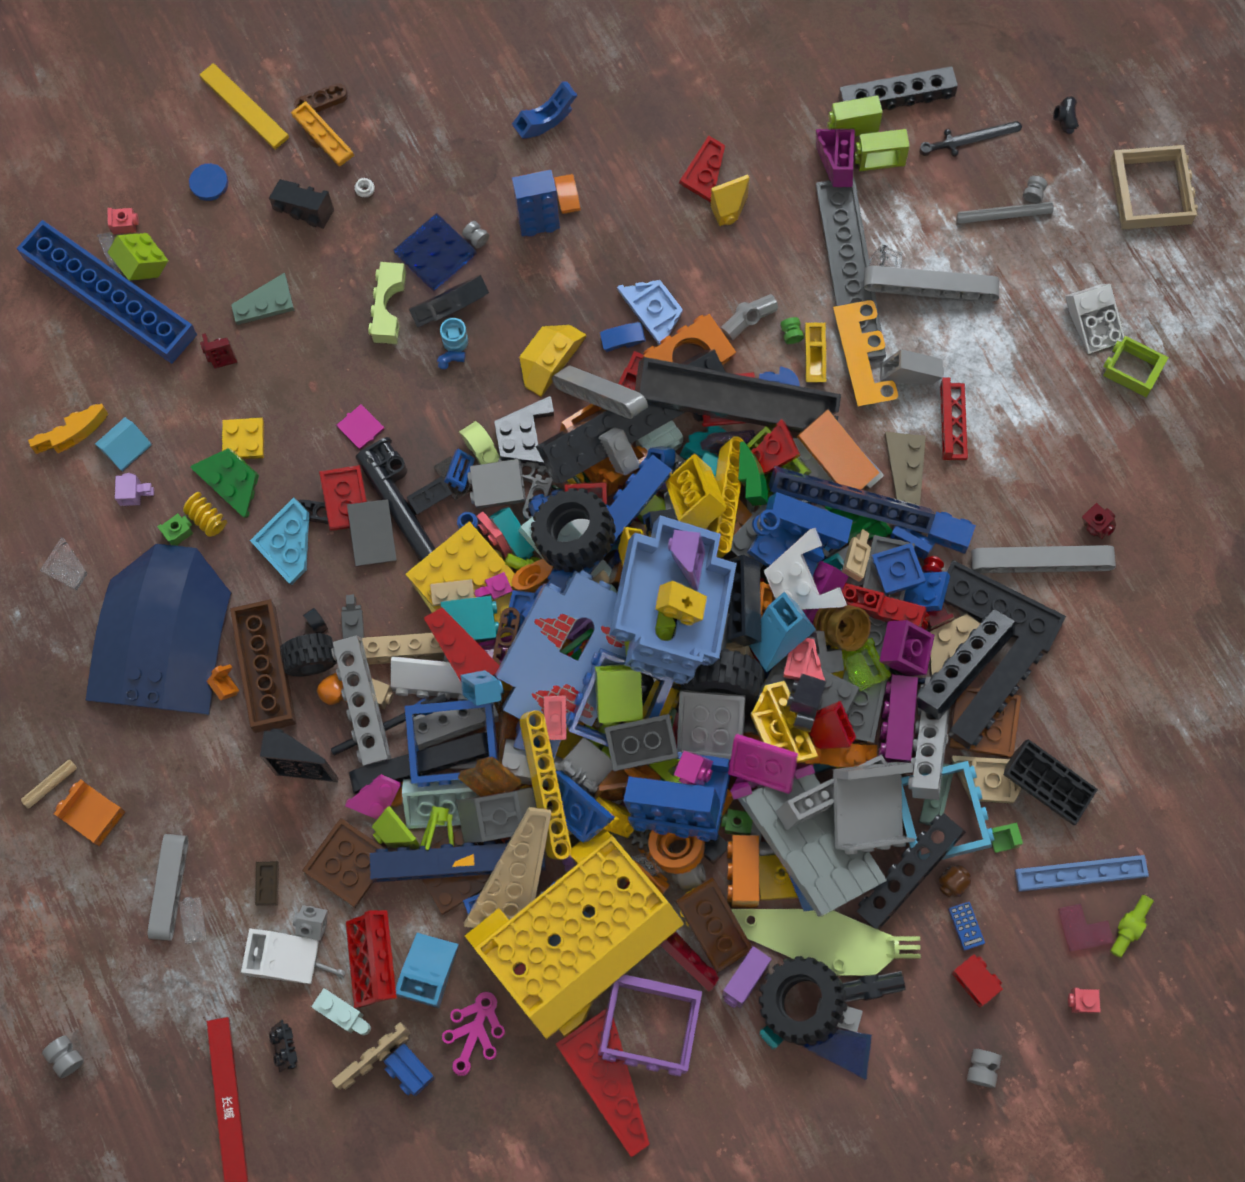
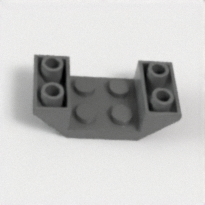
(494, 815)

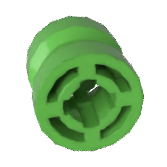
(792, 330)

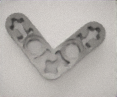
(537, 484)

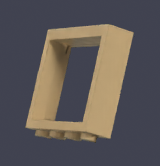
(1146, 155)

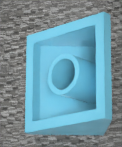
(123, 443)

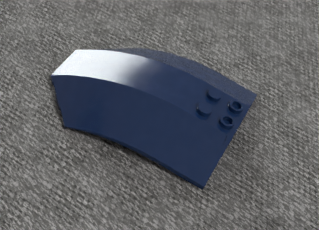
(159, 632)

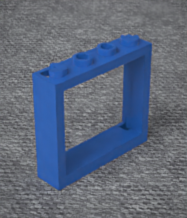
(589, 679)
(444, 779)

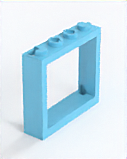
(981, 813)

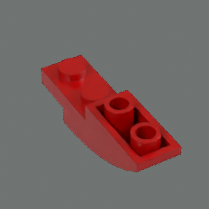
(881, 606)

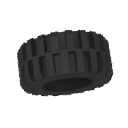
(560, 511)
(730, 675)
(782, 981)

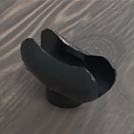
(1066, 115)

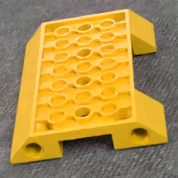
(592, 949)

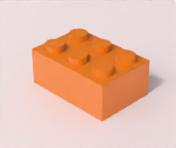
(743, 871)

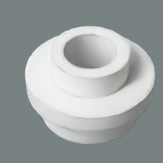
(361, 183)

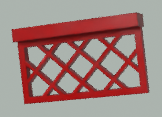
(379, 965)

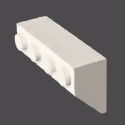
(424, 678)

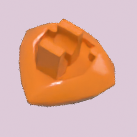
(330, 690)

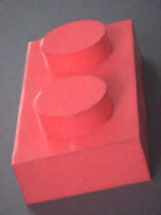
(555, 716)

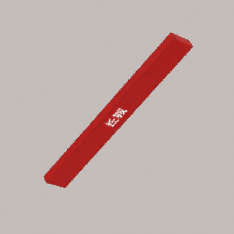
(227, 1100)

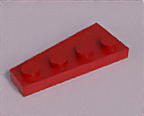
(458, 646)

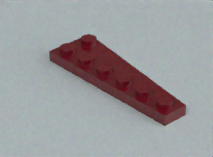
(689, 959)

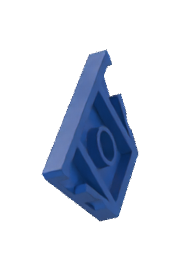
(582, 812)

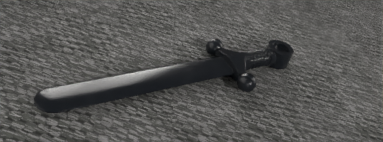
(953, 142)

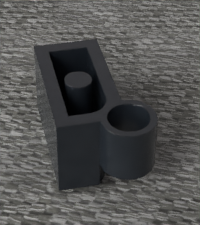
(805, 700)

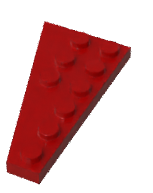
(606, 1081)

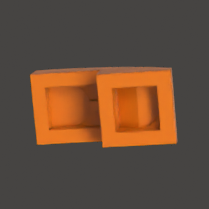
(567, 194)

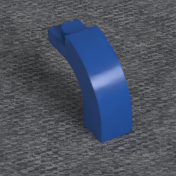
(540, 120)

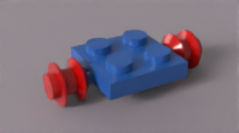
(933, 591)

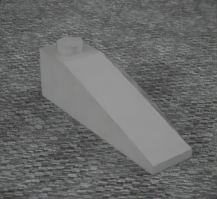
(516, 762)

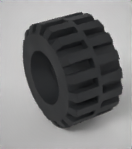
(307, 655)

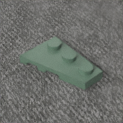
(264, 302)

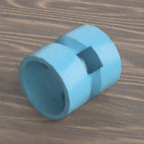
(454, 335)

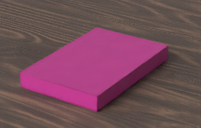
(763, 763)

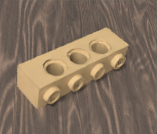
(413, 646)

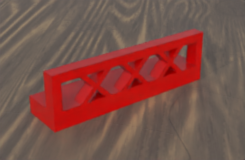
(947, 403)

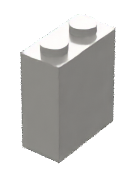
(497, 484)

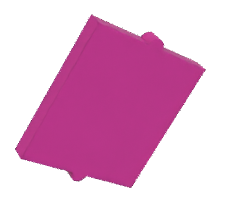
(360, 427)

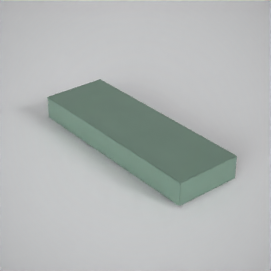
(931, 807)

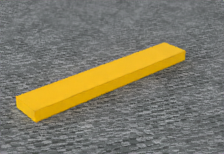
(244, 106)

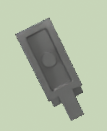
(352, 618)

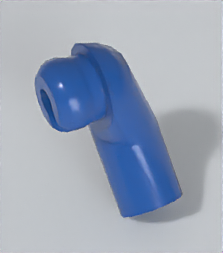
(449, 356)

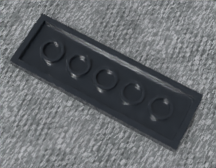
(980, 595)

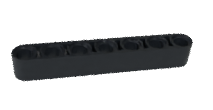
(429, 761)

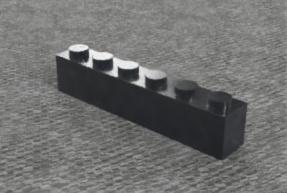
(996, 690)

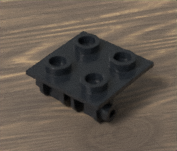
(278, 1037)

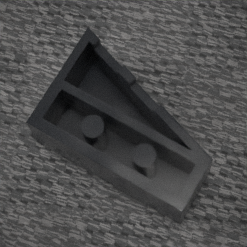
(302, 203)

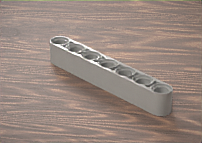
(931, 283)
(600, 392)
(1043, 559)

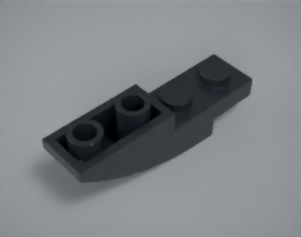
(449, 301)

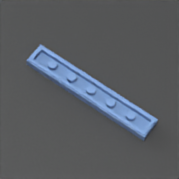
(1081, 873)

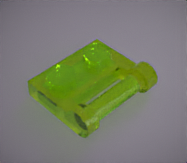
(858, 669)

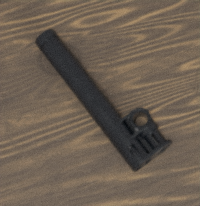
(378, 468)

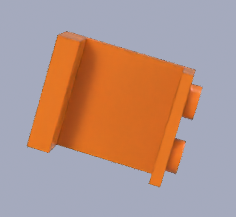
(89, 812)

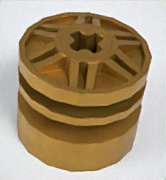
(843, 626)

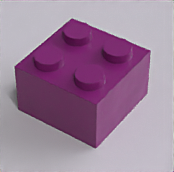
(907, 648)

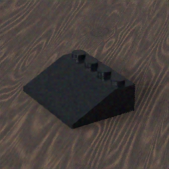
(292, 759)

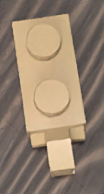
(857, 556)

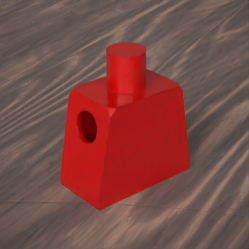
(832, 728)

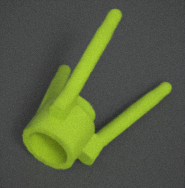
(437, 817)

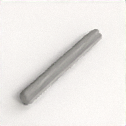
(1005, 212)

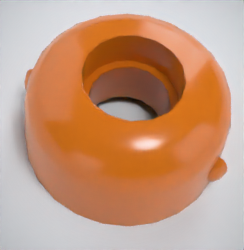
(675, 862)

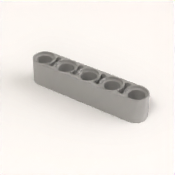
(167, 887)

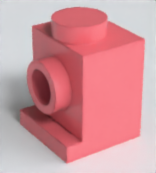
(122, 220)

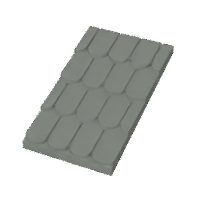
(818, 871)

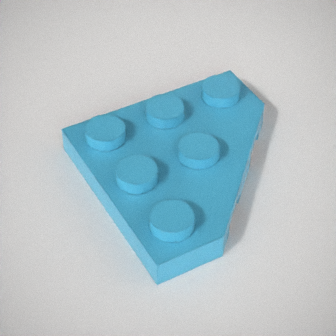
(286, 540)

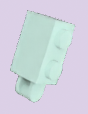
(341, 1013)

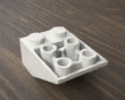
(1095, 317)
(279, 956)

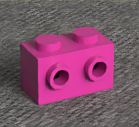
(693, 769)

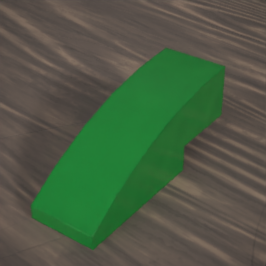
(752, 477)

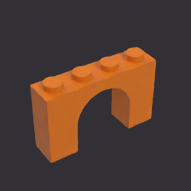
(703, 333)

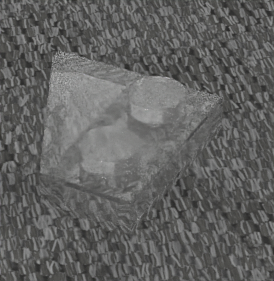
(64, 566)

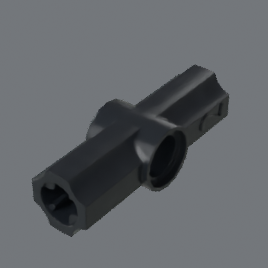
(874, 986)

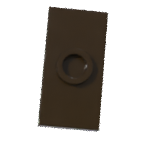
(266, 883)

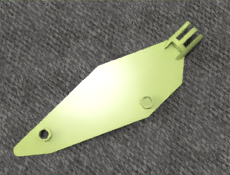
(833, 939)

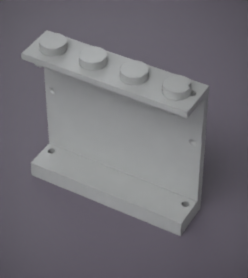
(869, 807)

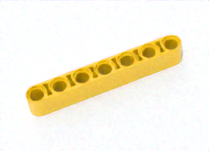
(729, 486)
(549, 774)

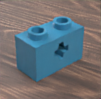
(481, 687)

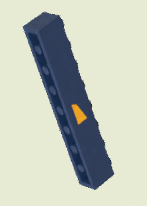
(437, 862)

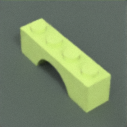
(390, 281)

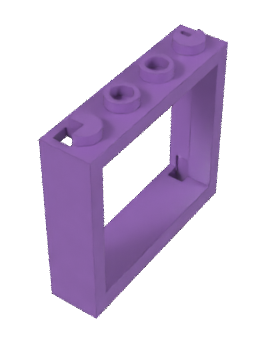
(660, 989)

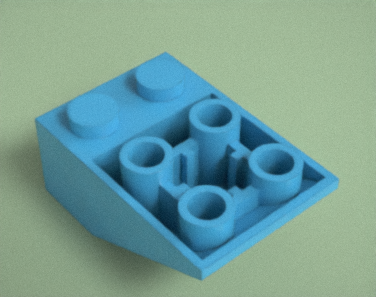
(782, 630)
(426, 970)

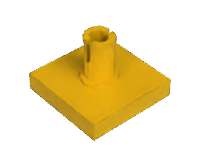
(774, 879)

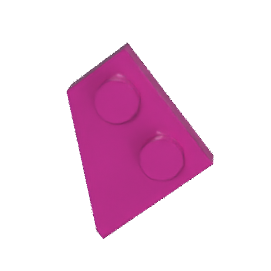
(375, 797)

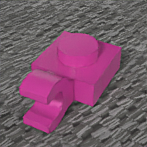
(495, 586)

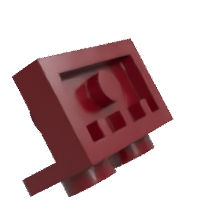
(218, 351)

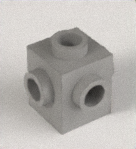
(310, 922)

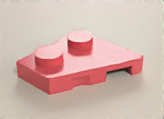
(494, 534)
(803, 660)

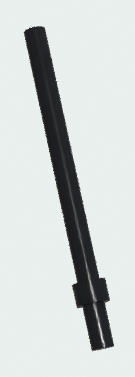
(387, 725)

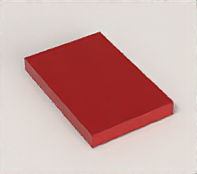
(339, 489)

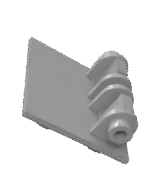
(586, 765)

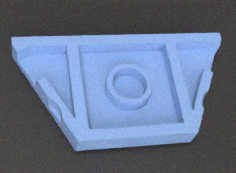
(653, 307)

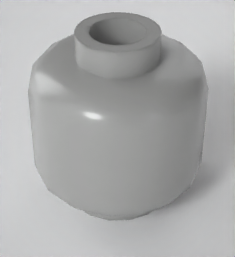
(690, 879)

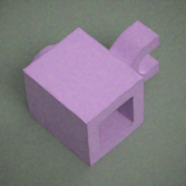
(129, 489)

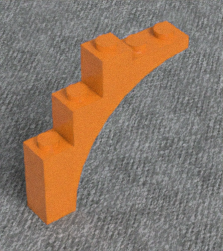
(839, 757)

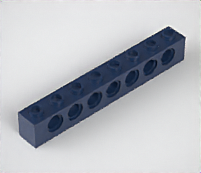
(851, 500)

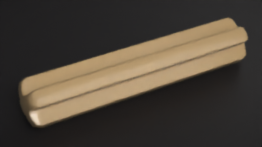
(48, 783)

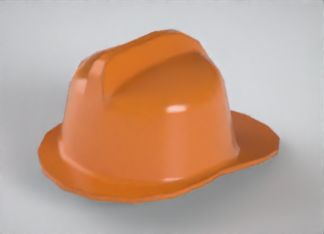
(532, 576)

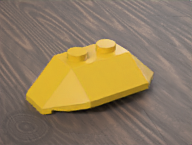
(548, 355)
(776, 722)

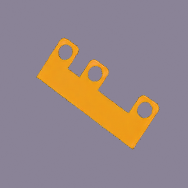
(856, 348)

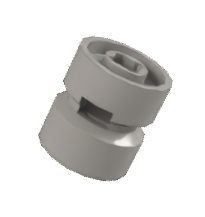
(62, 1056)
(984, 1068)

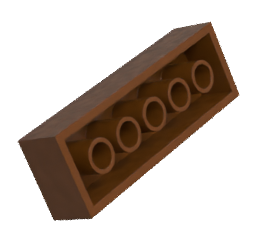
(262, 666)

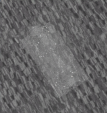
(192, 920)

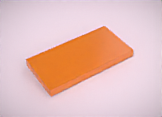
(837, 452)

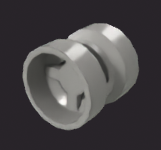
(1035, 189)
(475, 234)

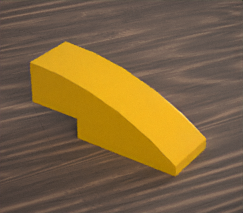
(815, 352)

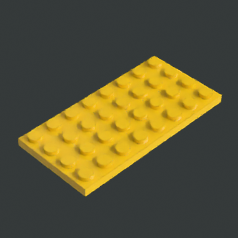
(460, 558)

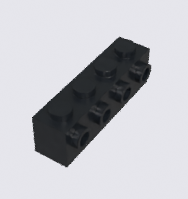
(745, 602)

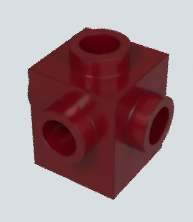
(1099, 521)

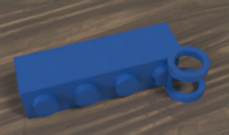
(800, 518)

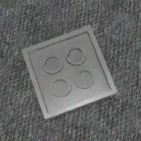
(709, 722)

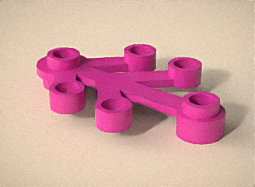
(475, 1029)

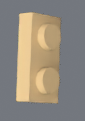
(451, 591)

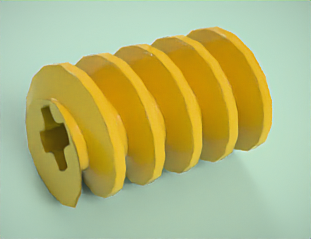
(203, 515)

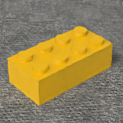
(695, 493)

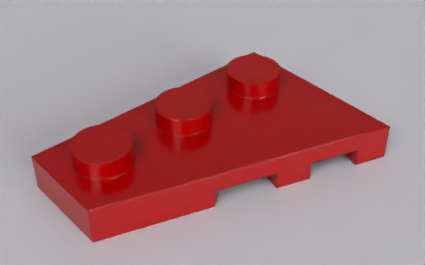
(704, 169)
(776, 448)

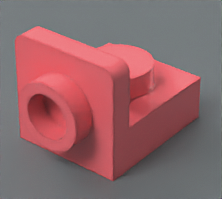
(1084, 1000)

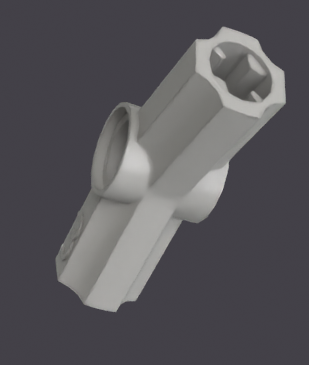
(756, 310)

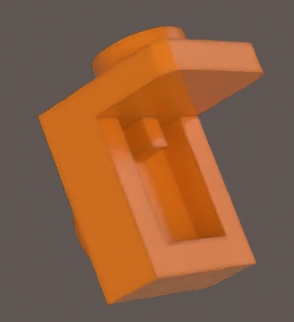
(222, 683)

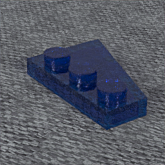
(845, 1049)

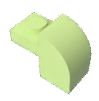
(479, 443)

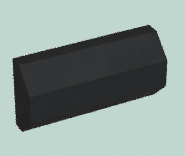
(1049, 781)

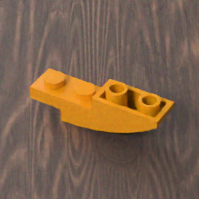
(77, 428)

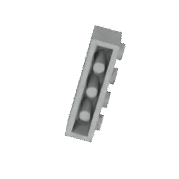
(448, 725)

